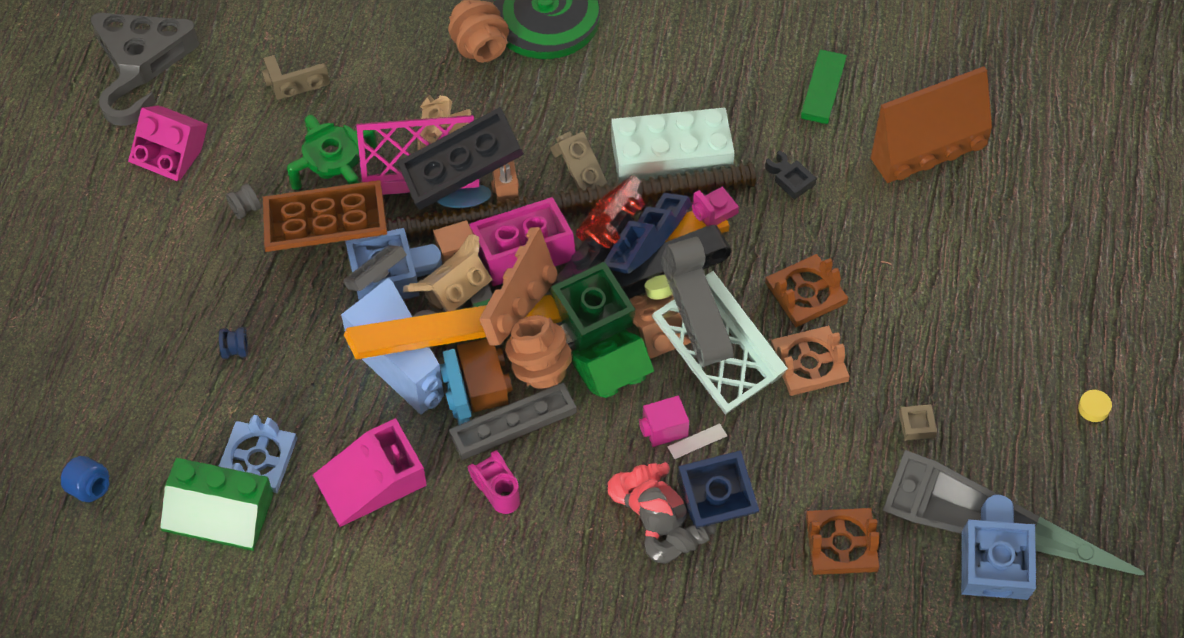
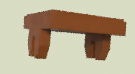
(830, 279)
(824, 565)

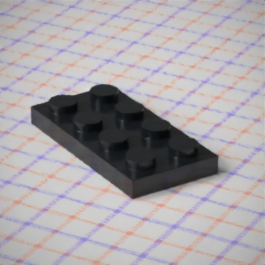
(460, 158)

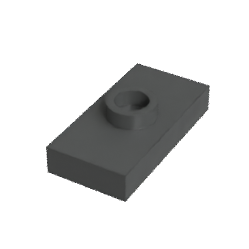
(375, 268)

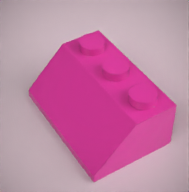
(506, 232)

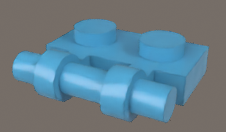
(456, 387)

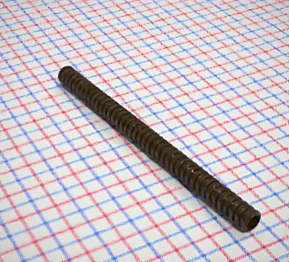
(584, 199)

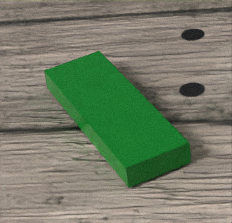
(823, 86)

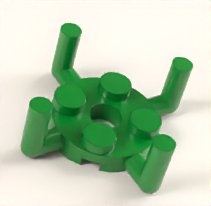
(325, 163)

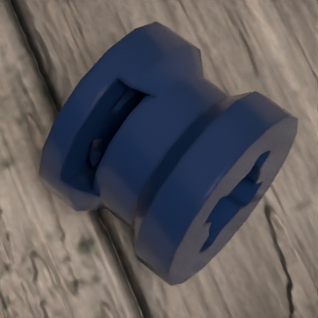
(233, 342)

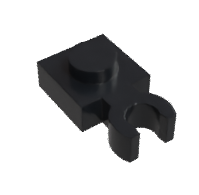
(791, 177)

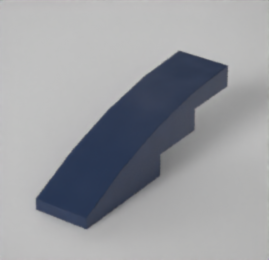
(648, 234)

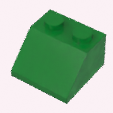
(613, 363)

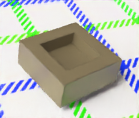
(917, 422)

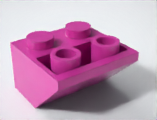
(166, 141)

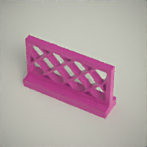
(394, 182)

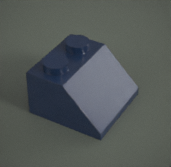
(717, 489)

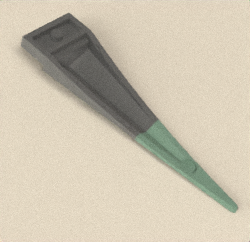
(946, 500)

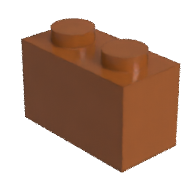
(483, 375)

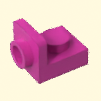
(714, 207)

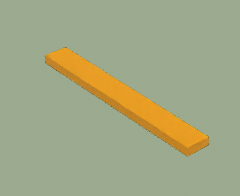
(429, 330)

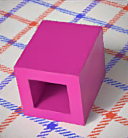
(664, 421)

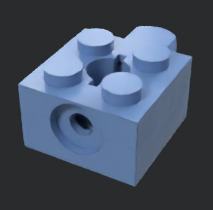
(417, 262)
(998, 553)

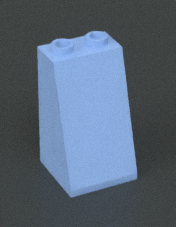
(410, 373)

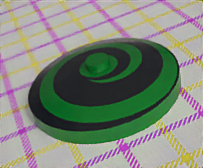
(549, 26)

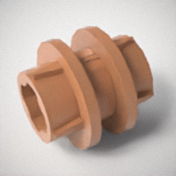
(478, 30)
(538, 352)

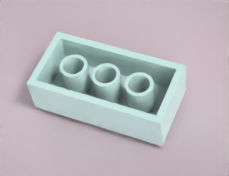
(671, 143)

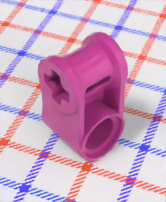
(493, 478)

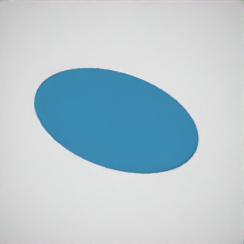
(466, 197)

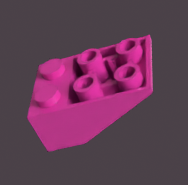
(370, 473)

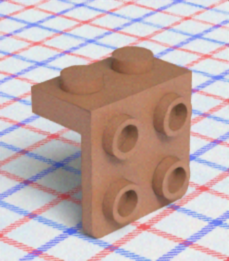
(652, 335)

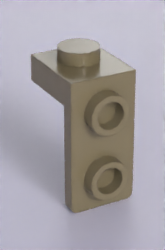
(294, 82)
(579, 160)

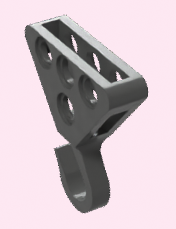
(139, 56)

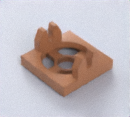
(836, 354)

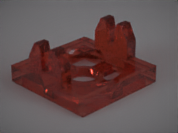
(598, 221)

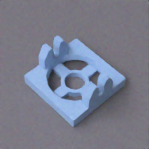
(265, 432)

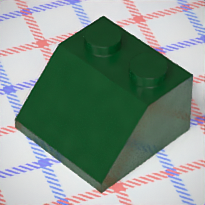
(593, 306)

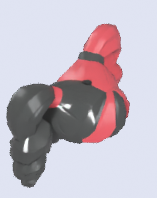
(660, 511)

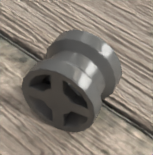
(243, 201)

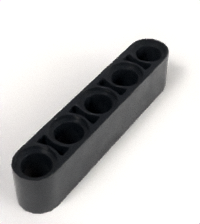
(715, 250)

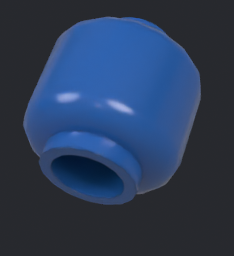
(85, 479)

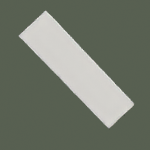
(697, 441)

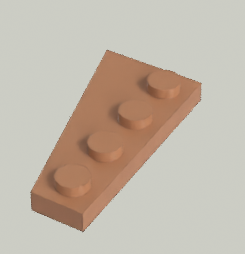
(521, 288)

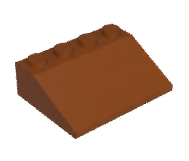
(933, 125)
(324, 215)

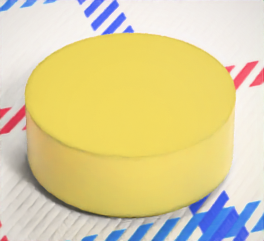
(1094, 405)

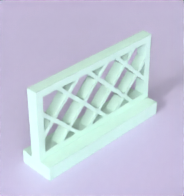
(743, 333)

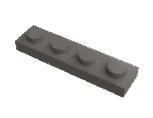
(512, 421)

